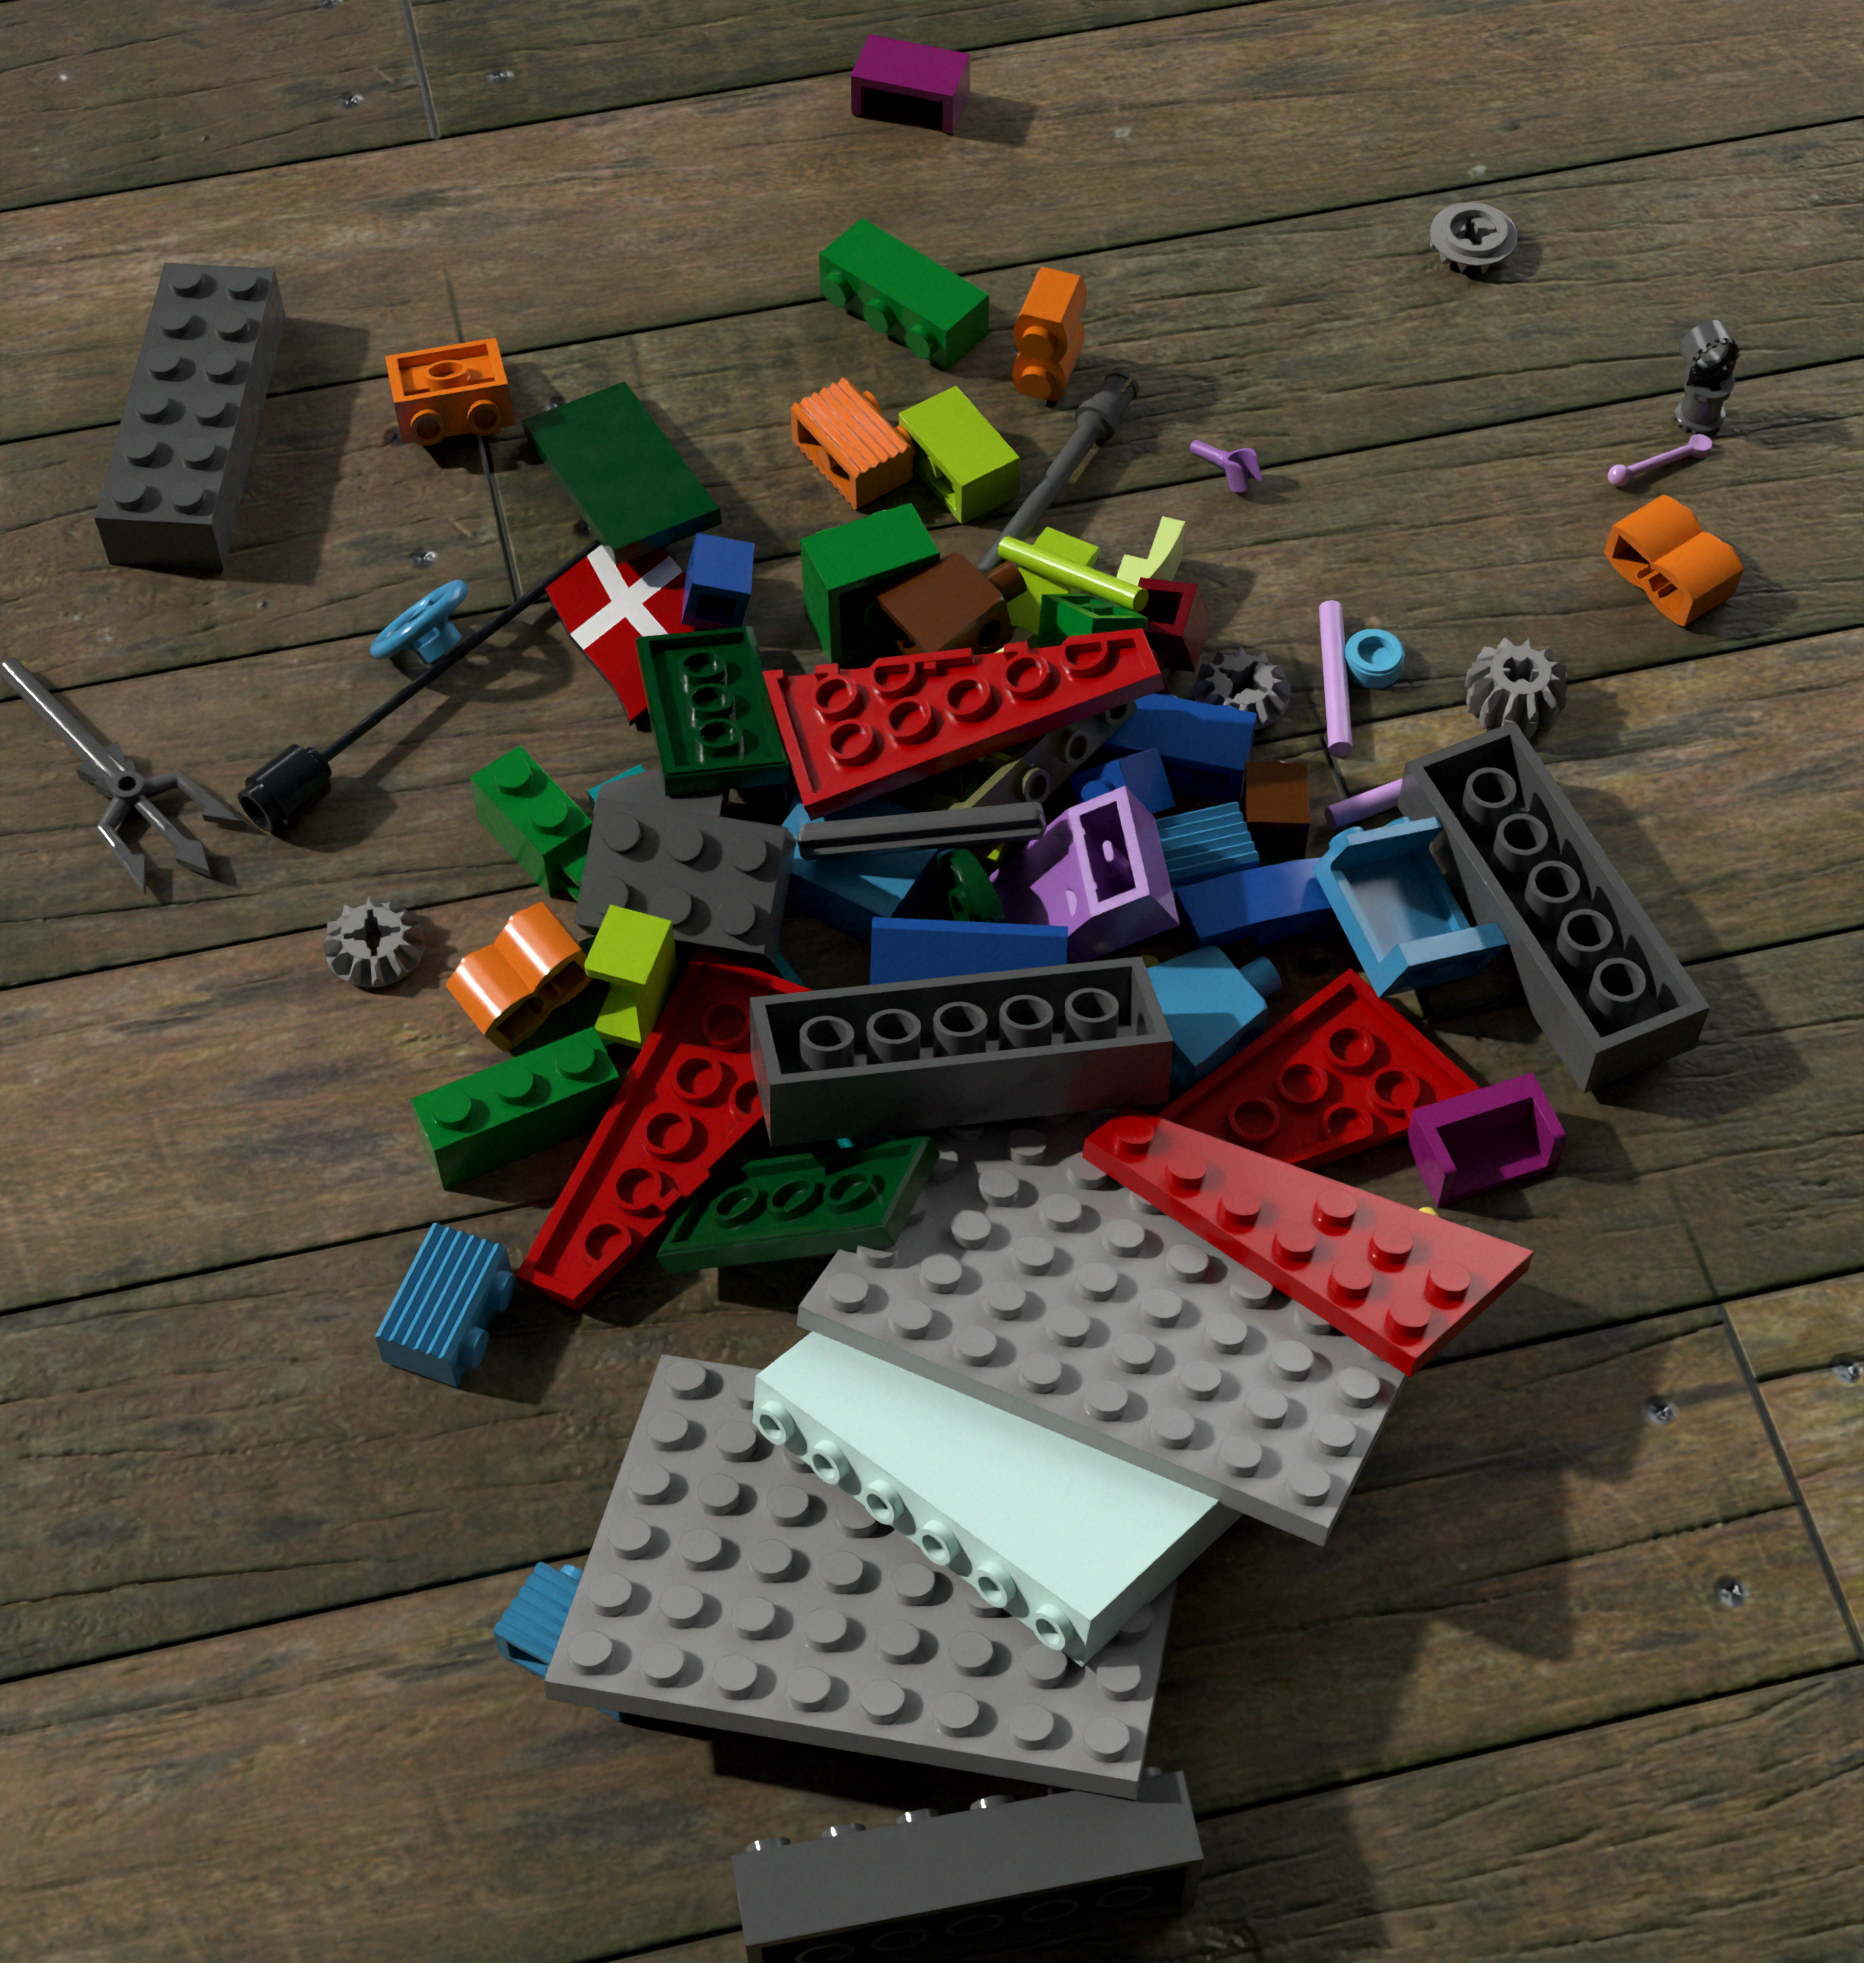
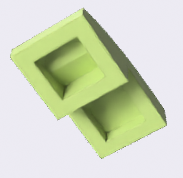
(1163, 556)

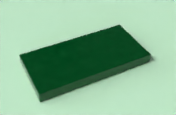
(621, 473)
(711, 711)
(801, 1206)

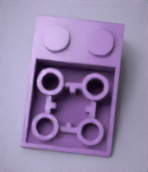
(1095, 873)

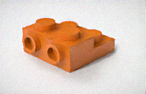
(450, 392)

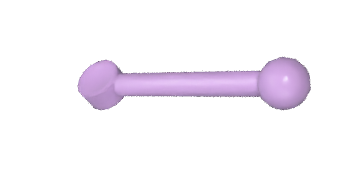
(1698, 447)

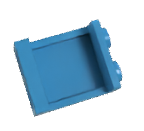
(1401, 908)

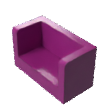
(914, 73)
(1485, 1139)

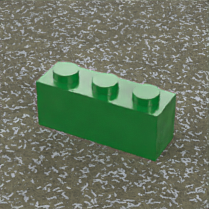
(904, 294)
(516, 1107)

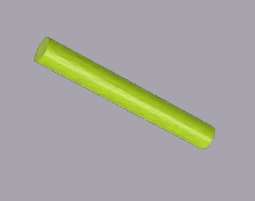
(1073, 574)

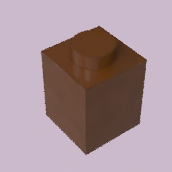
(1277, 808)

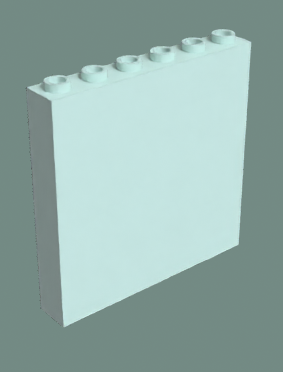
(1003, 1503)

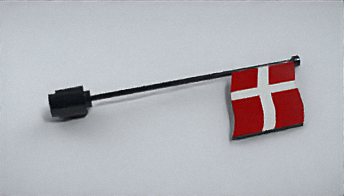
(602, 615)

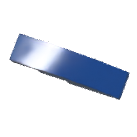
(1258, 904)

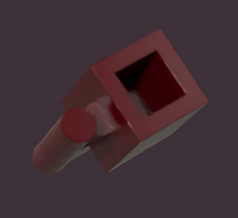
(1175, 625)

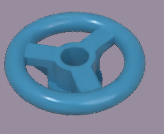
(424, 626)

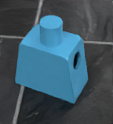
(1211, 1008)

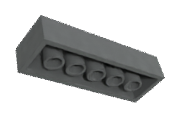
(191, 417)
(1572, 926)
(959, 1050)
(970, 1875)

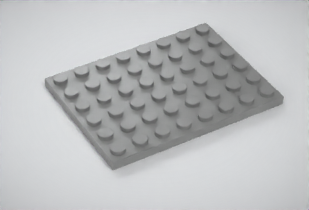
(1111, 1326)
(786, 1612)

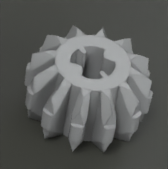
(1516, 687)

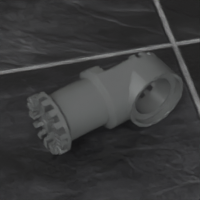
(1707, 377)

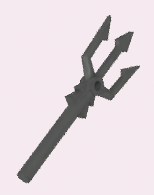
(120, 780)

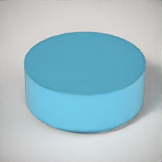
(1374, 658)

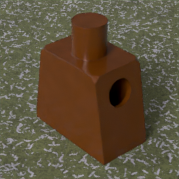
(949, 606)

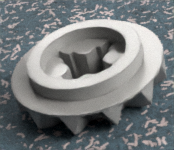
(1486, 226)
(1269, 690)
(399, 948)

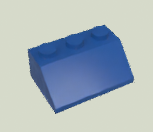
(944, 948)

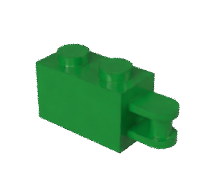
(533, 821)

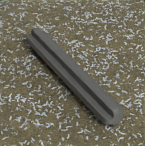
(922, 831)

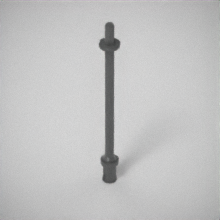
(1096, 421)

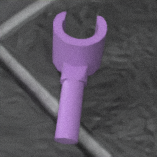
(1238, 464)

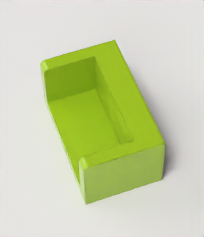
(961, 455)
(641, 964)

